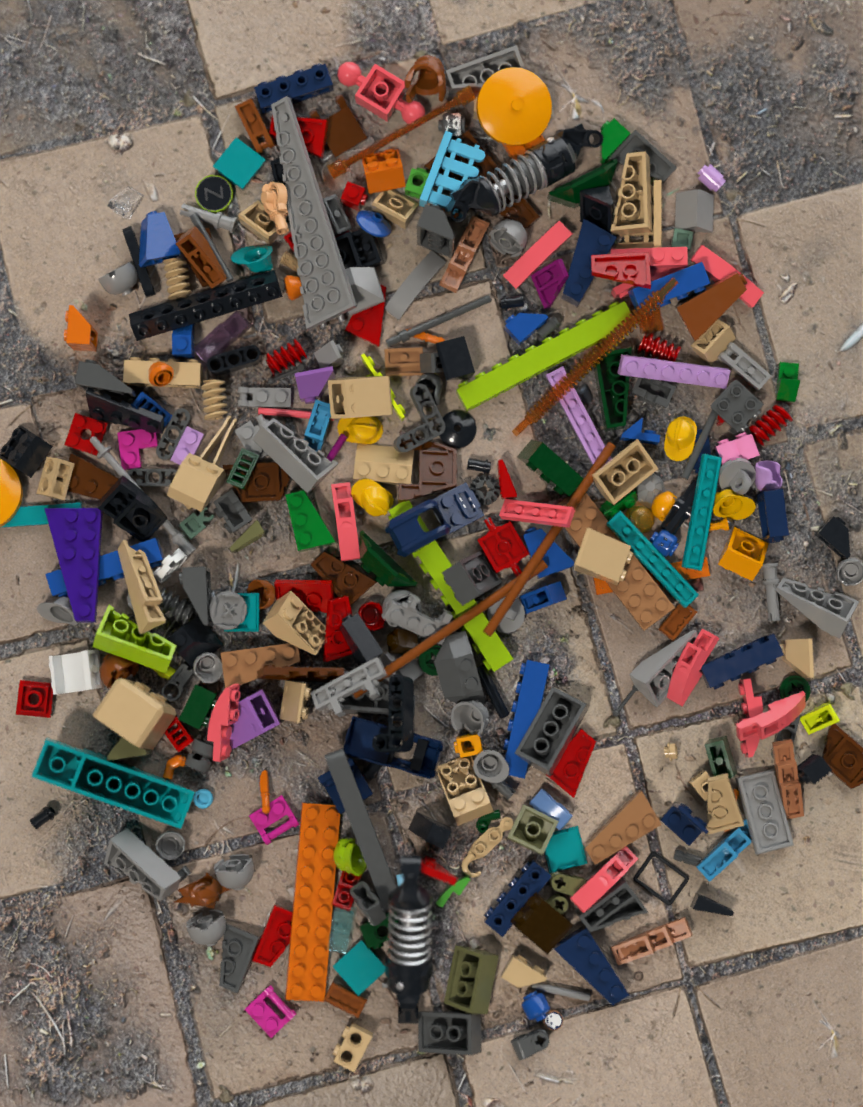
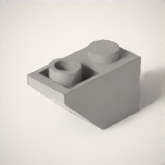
(329, 355)

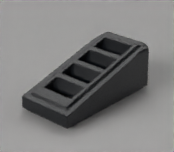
(706, 904)

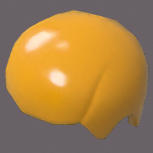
(662, 504)

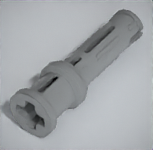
(218, 219)
(770, 582)

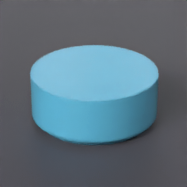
(203, 798)

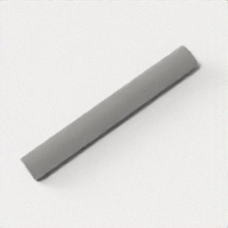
(561, 991)

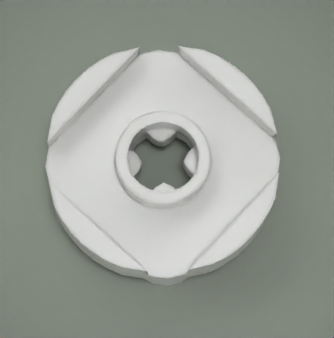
(170, 564)

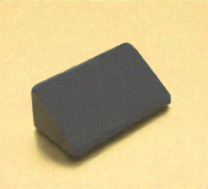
(336, 215)

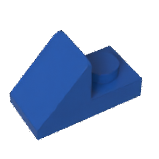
(634, 433)

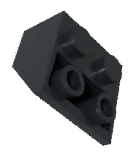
(25, 451)

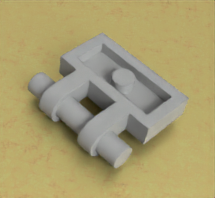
(248, 432)

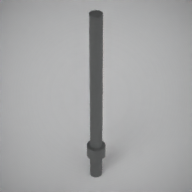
(405, 335)

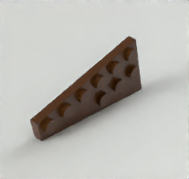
(519, 211)

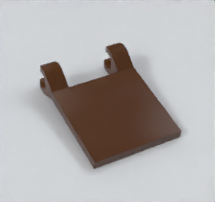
(342, 129)

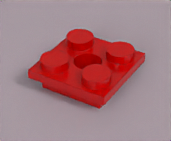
(79, 425)
(43, 707)

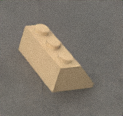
(383, 464)
(624, 472)

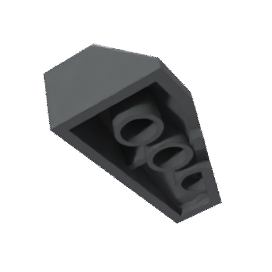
(367, 706)

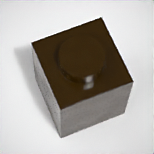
(401, 641)

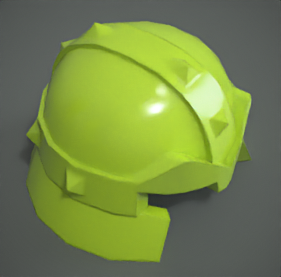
(349, 857)

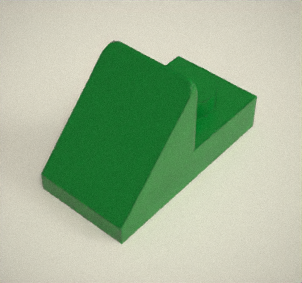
(787, 382)

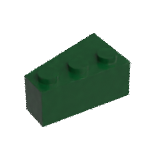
(550, 467)

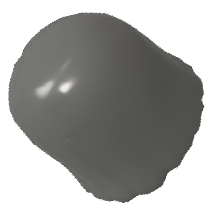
(431, 381)

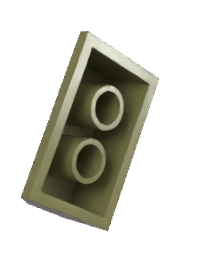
(471, 980)

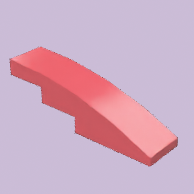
(538, 254)
(718, 269)

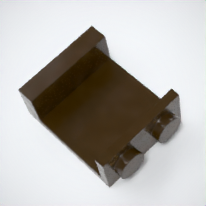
(541, 923)

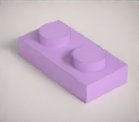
(188, 444)

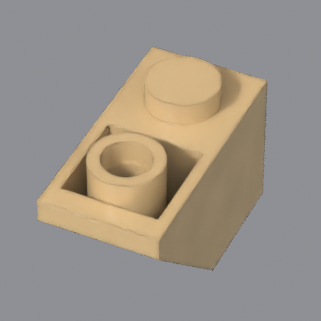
(521, 973)

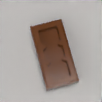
(677, 621)
(345, 1000)

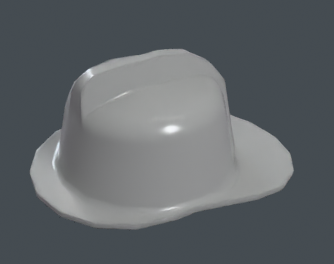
(58, 611)

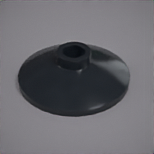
(464, 436)

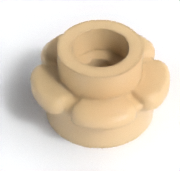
(671, 751)

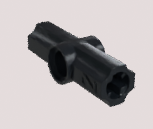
(680, 510)

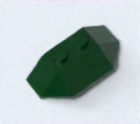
(570, 192)
(382, 565)

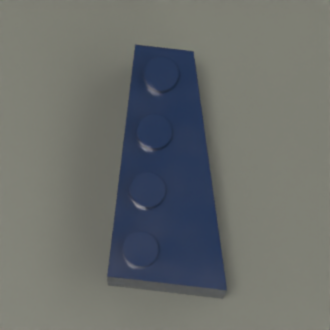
(591, 241)
(741, 660)
(588, 960)

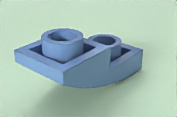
(547, 805)

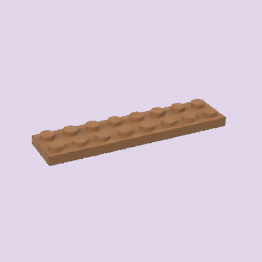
(638, 590)

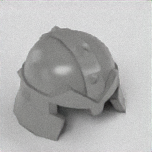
(471, 715)

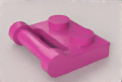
(279, 809)
(265, 1015)

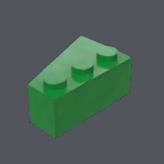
(307, 524)

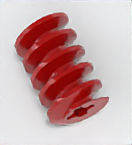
(658, 349)
(285, 357)
(769, 423)

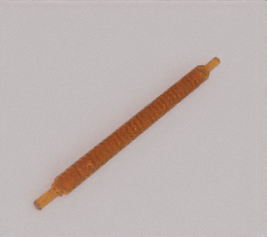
(535, 414)

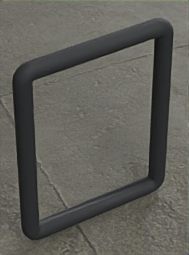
(669, 865)

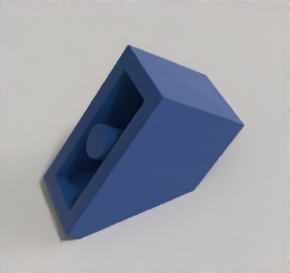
(524, 325)
(183, 342)
(543, 597)

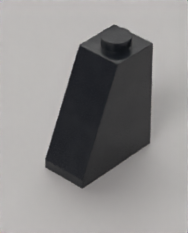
(359, 639)
(430, 830)

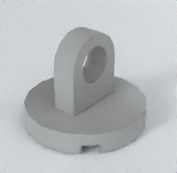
(737, 475)
(227, 610)
(512, 619)

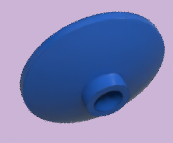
(373, 223)

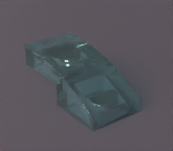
(340, 930)

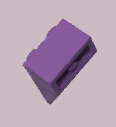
(255, 718)

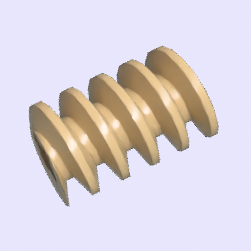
(176, 278)
(213, 399)

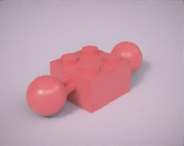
(380, 92)

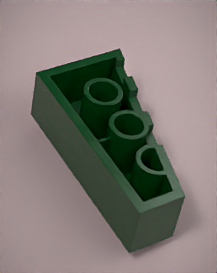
(612, 390)

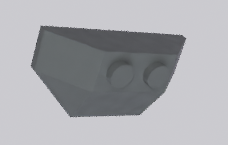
(458, 670)

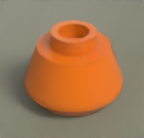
(292, 287)
(160, 374)

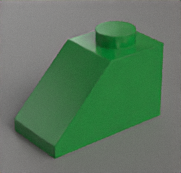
(613, 136)

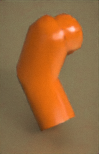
(172, 764)

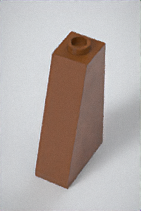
(707, 306)

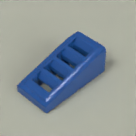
(141, 397)

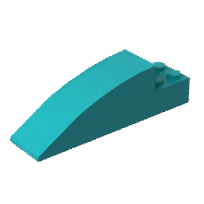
(112, 782)

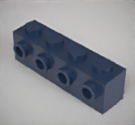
(298, 86)
(521, 889)

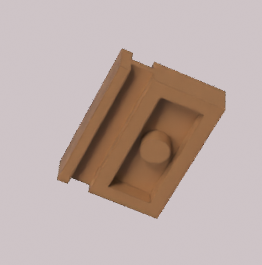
(403, 361)

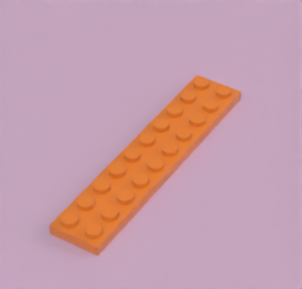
(312, 902)

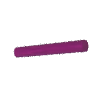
(337, 446)

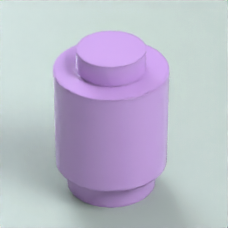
(711, 177)

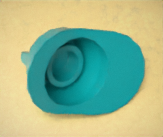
(254, 257)

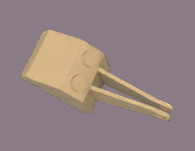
(198, 479)

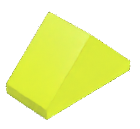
(819, 718)

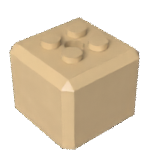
(135, 713)

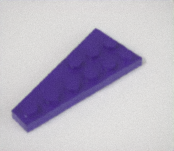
(78, 548)

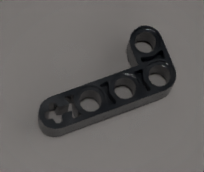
(400, 689)

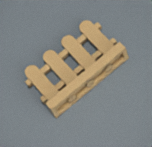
(656, 194)

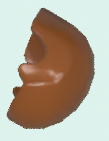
(266, 591)

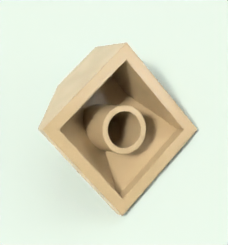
(799, 656)

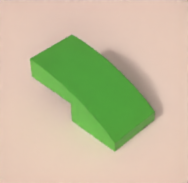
(458, 888)

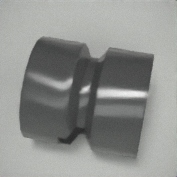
(199, 748)

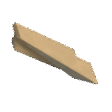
(141, 588)

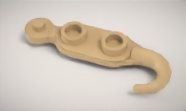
(485, 844)

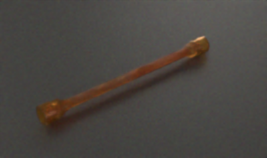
(463, 97)

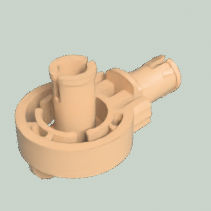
(274, 199)

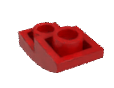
(342, 897)

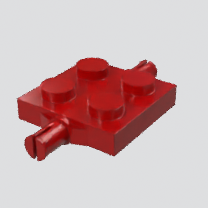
(503, 547)

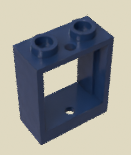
(772, 515)

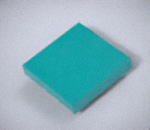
(239, 163)
(359, 967)

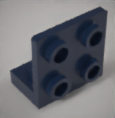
(327, 781)
(683, 824)

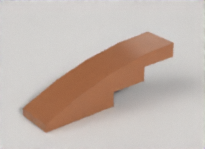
(464, 254)
(787, 778)
(651, 941)

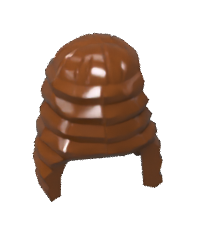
(430, 78)

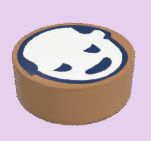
(554, 1020)

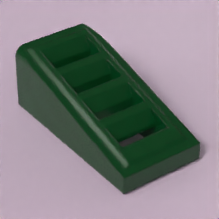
(242, 485)

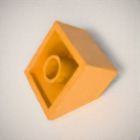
(743, 554)

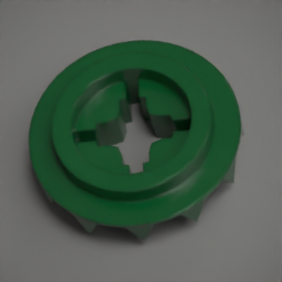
(428, 668)
(798, 682)

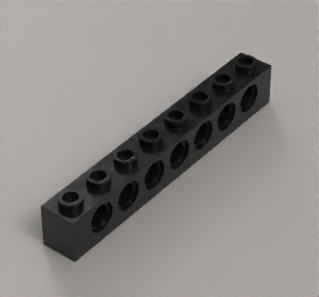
(205, 305)

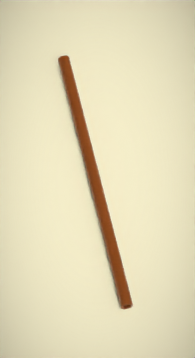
(546, 543)
(451, 627)

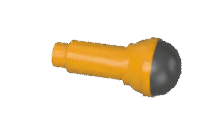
(725, 524)

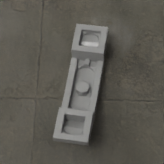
(414, 284)

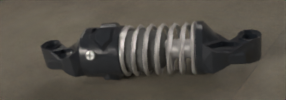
(532, 172)
(409, 955)

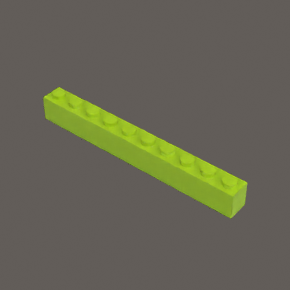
(541, 358)
(434, 563)

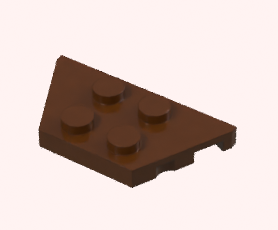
(265, 485)
(844, 757)

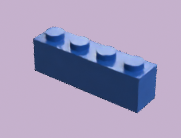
(688, 279)

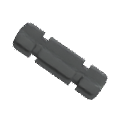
(687, 858)

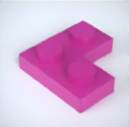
(130, 444)

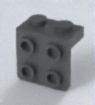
(737, 406)

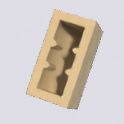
(713, 342)

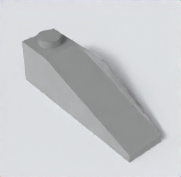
(824, 609)
(655, 672)

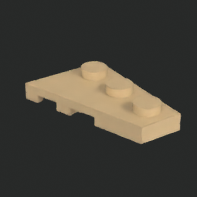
(722, 805)

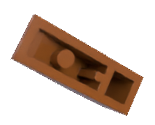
(201, 256)

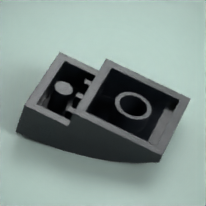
(359, 249)
(132, 509)

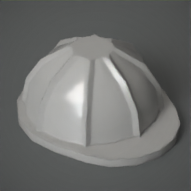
(649, 490)
(491, 766)

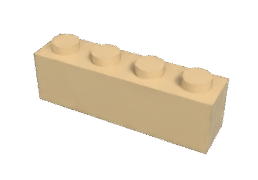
(186, 374)

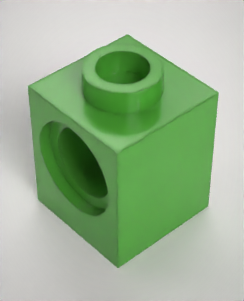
(413, 190)

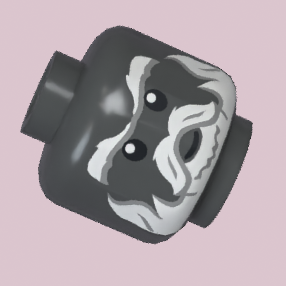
(452, 123)

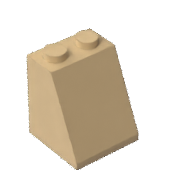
(602, 557)

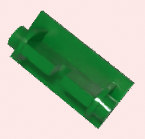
(610, 510)

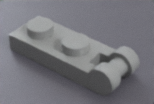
(745, 366)
(265, 397)

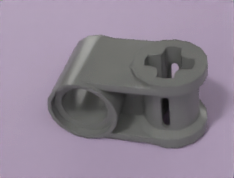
(527, 1044)

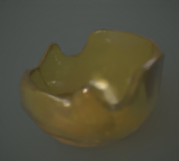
(641, 517)

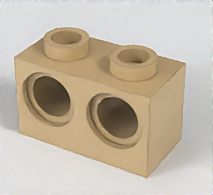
(55, 478)
(356, 1048)

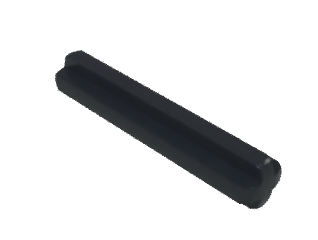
(492, 692)

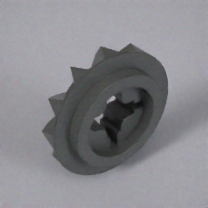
(491, 483)

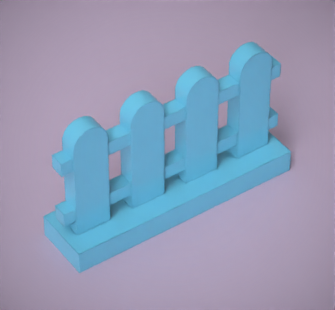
(450, 165)

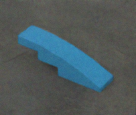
(318, 425)
(725, 852)

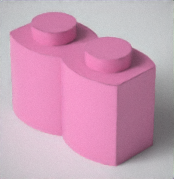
(741, 447)

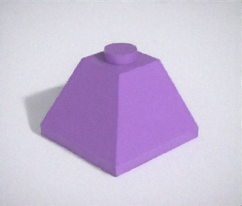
(313, 383)

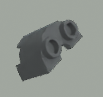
(654, 391)
(232, 511)

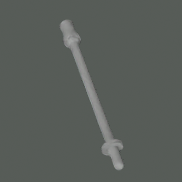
(178, 537)

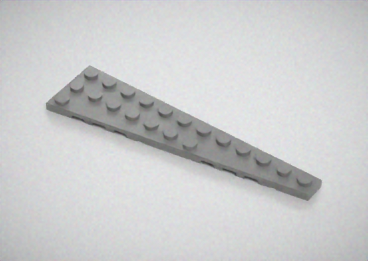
(320, 265)

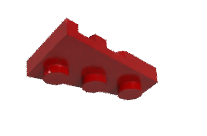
(573, 762)

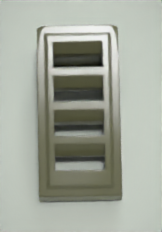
(251, 535)

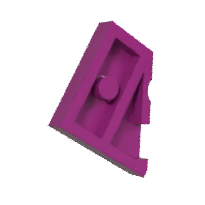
(550, 281)

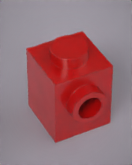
(354, 196)

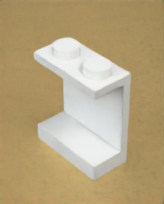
(75, 672)

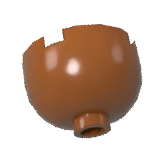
(116, 668)

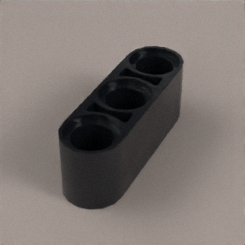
(224, 359)

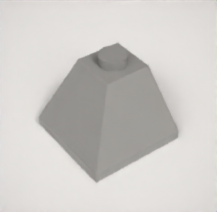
(365, 288)

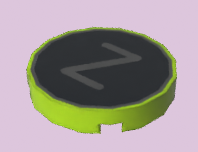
(214, 194)

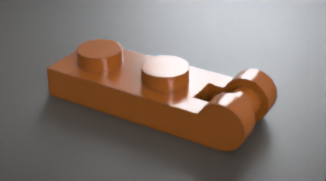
(254, 125)

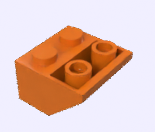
(383, 171)
(79, 333)

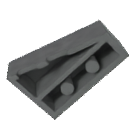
(613, 906)

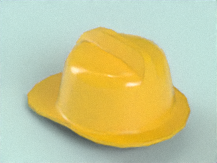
(361, 429)
(680, 438)
(372, 497)
(732, 505)

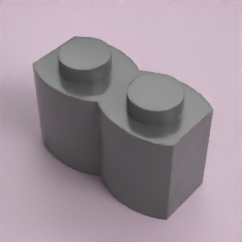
(368, 903)

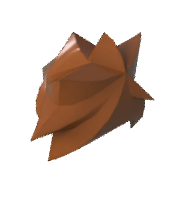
(202, 892)

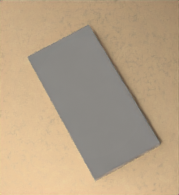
(764, 812)

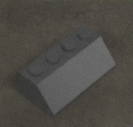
(434, 231)
(551, 731)

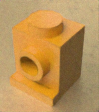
(464, 751)

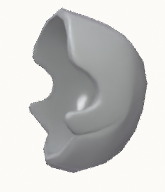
(850, 571)
(208, 667)
(170, 845)

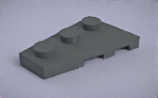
(660, 166)
(236, 957)

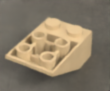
(360, 397)
(295, 624)
(295, 701)
(464, 790)

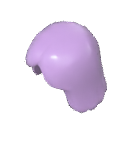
(768, 476)

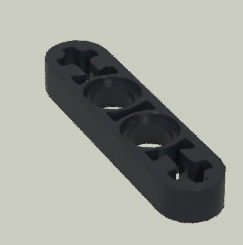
(142, 272)

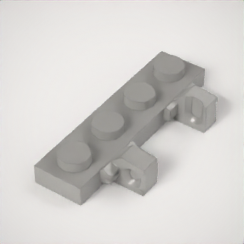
(408, 617)
(362, 677)

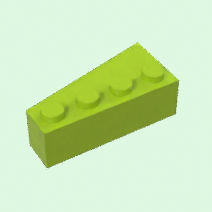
(122, 638)

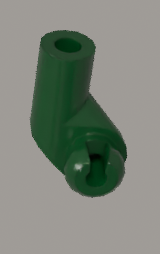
(484, 821)

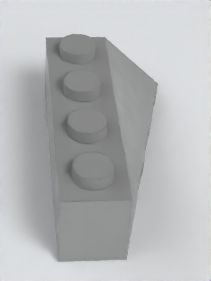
(294, 455)
(141, 864)

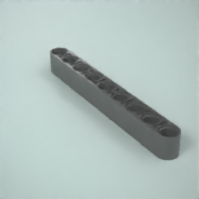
(361, 825)

